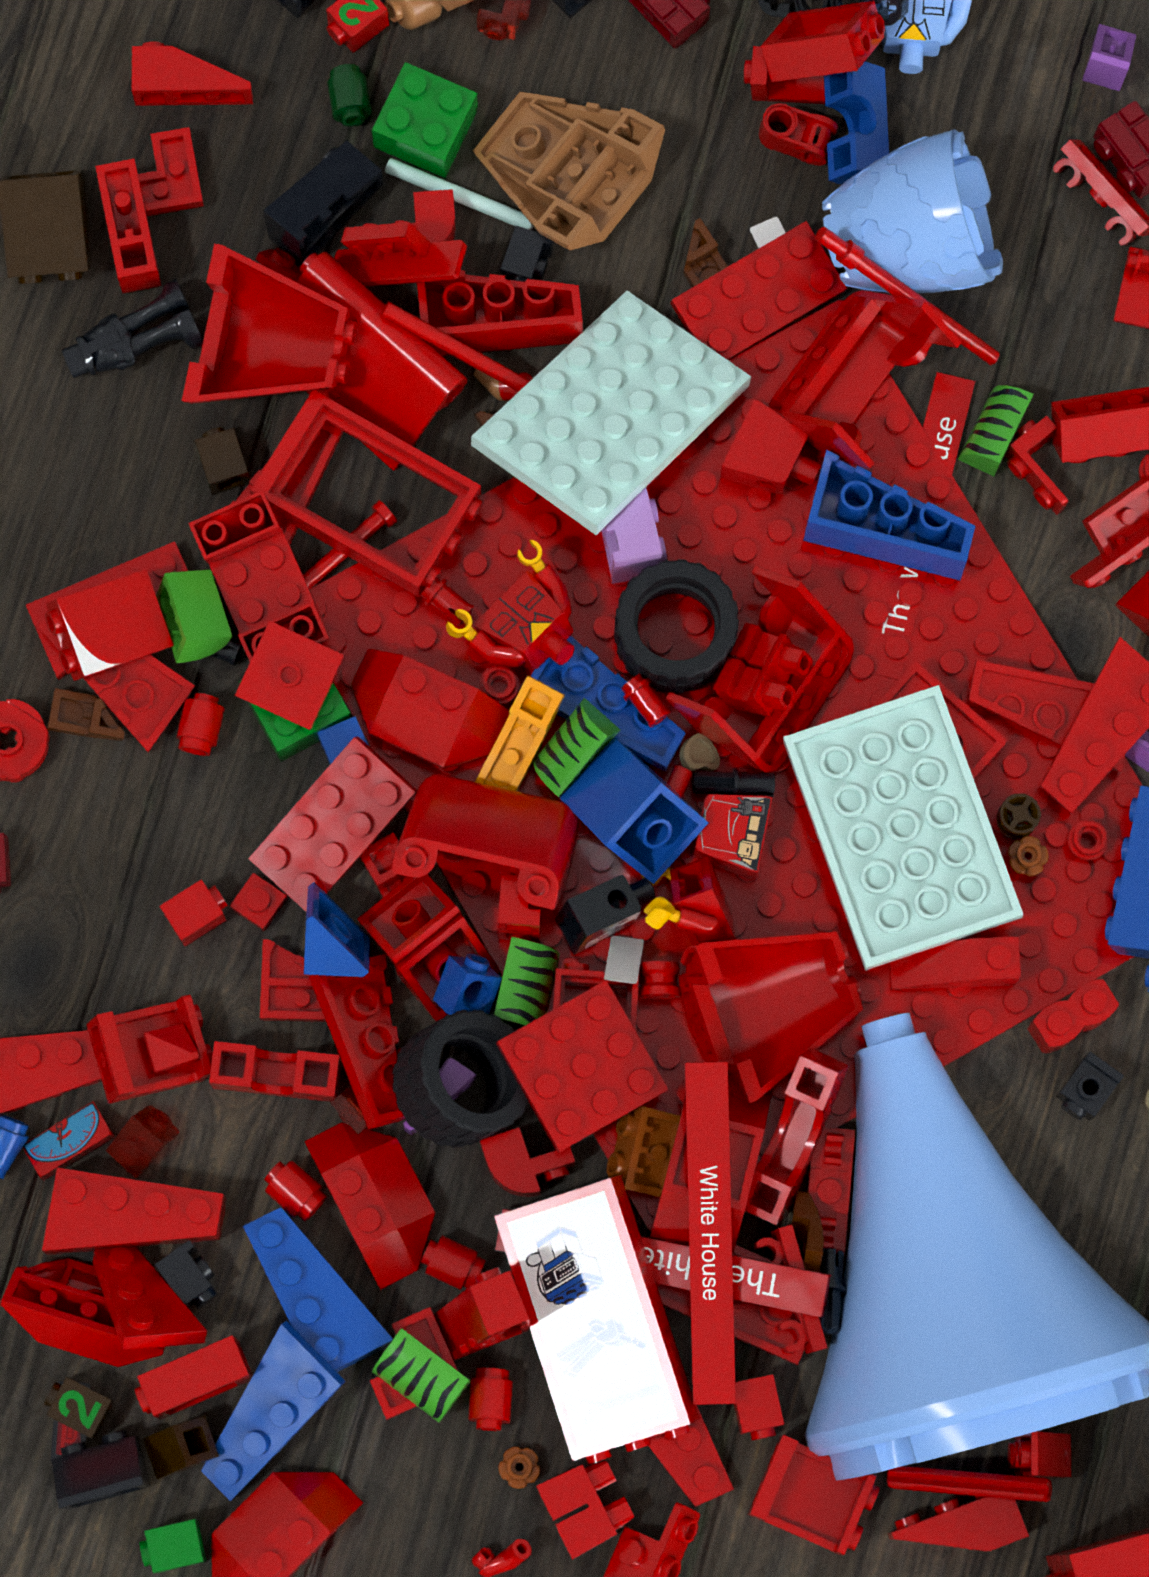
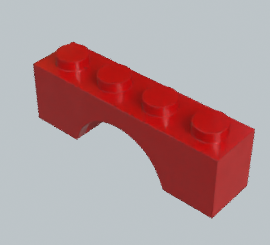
(803, 1118)

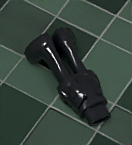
(111, 341)

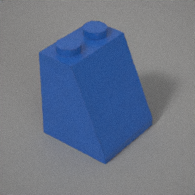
(633, 810)

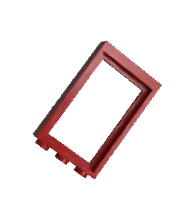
(293, 448)

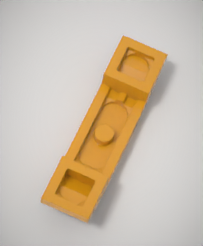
(521, 735)

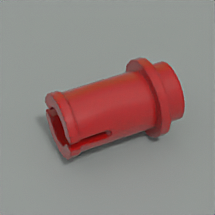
(446, 600)
(645, 700)

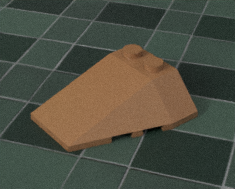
(571, 164)

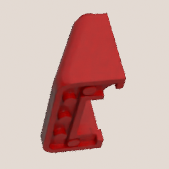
(491, 827)

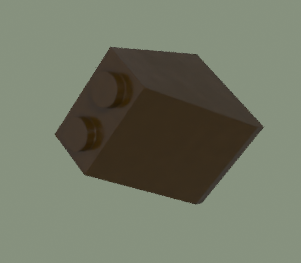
(45, 225)

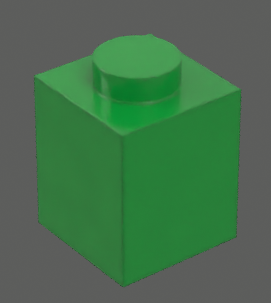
(173, 1546)

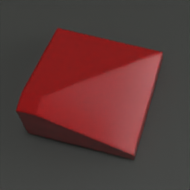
(170, 1048)

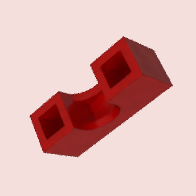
(274, 1073)

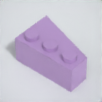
(633, 539)

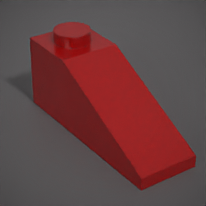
(177, 78)
(128, 226)
(960, 964)

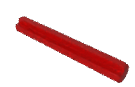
(970, 1483)

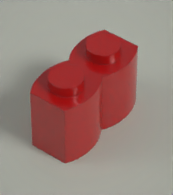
(1079, 1013)

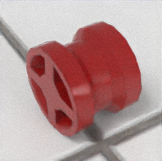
(659, 980)

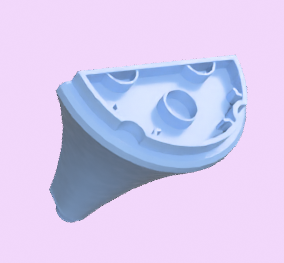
(959, 1291)

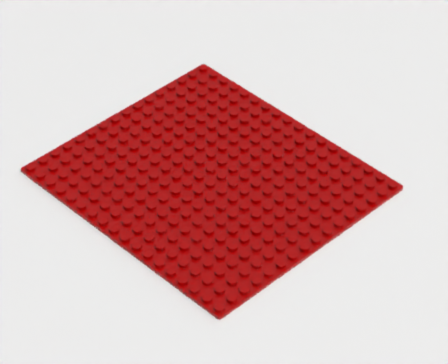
(730, 533)

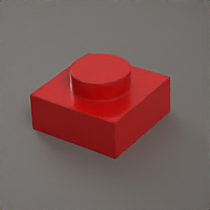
(258, 902)

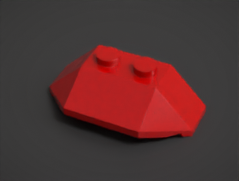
(425, 710)
(376, 1198)
(67, 1310)
(281, 1524)

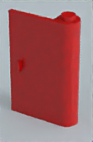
(392, 372)

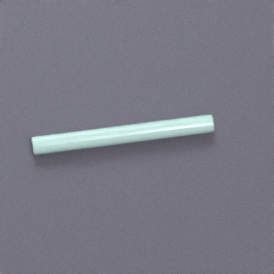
(460, 194)

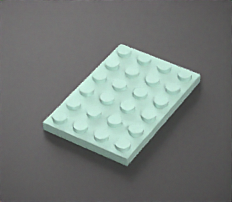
(610, 412)
(902, 827)

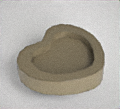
(699, 753)

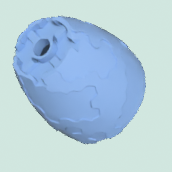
(919, 217)

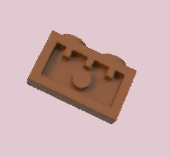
(643, 1149)

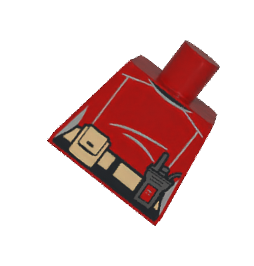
(734, 832)

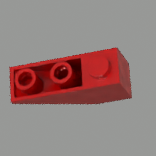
(1041, 1455)
(971, 1526)

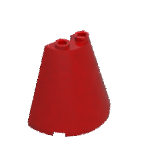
(266, 335)
(766, 1003)

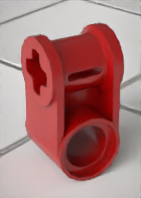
(800, 133)

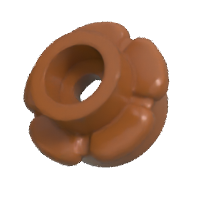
(1020, 863)
(516, 1478)

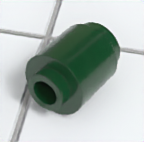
(349, 95)

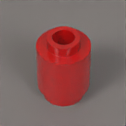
(200, 724)
(294, 1190)
(452, 1263)
(490, 1399)

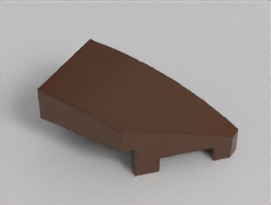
(702, 257)
(82, 716)
(808, 1229)

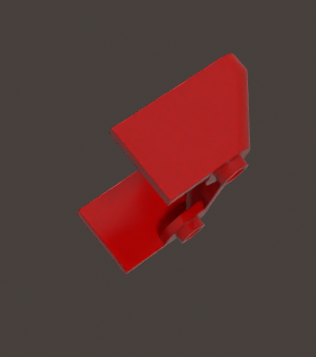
(851, 362)
(809, 626)

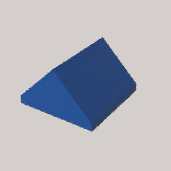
(333, 939)

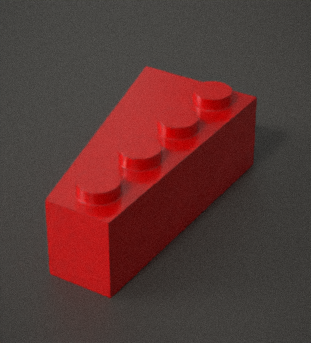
(501, 312)
(115, 1212)
(483, 1314)

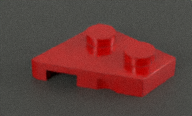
(285, 988)

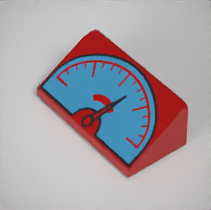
(68, 1141)

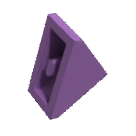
(1109, 57)

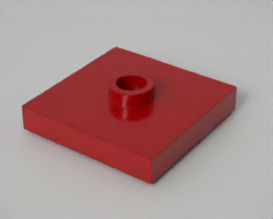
(290, 675)

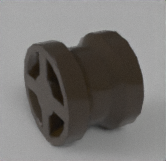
(1023, 809)

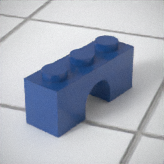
(863, 104)

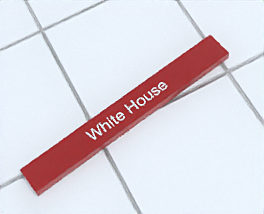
(710, 1232)

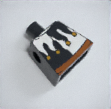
(602, 911)

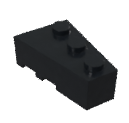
(322, 202)

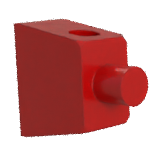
(768, 452)

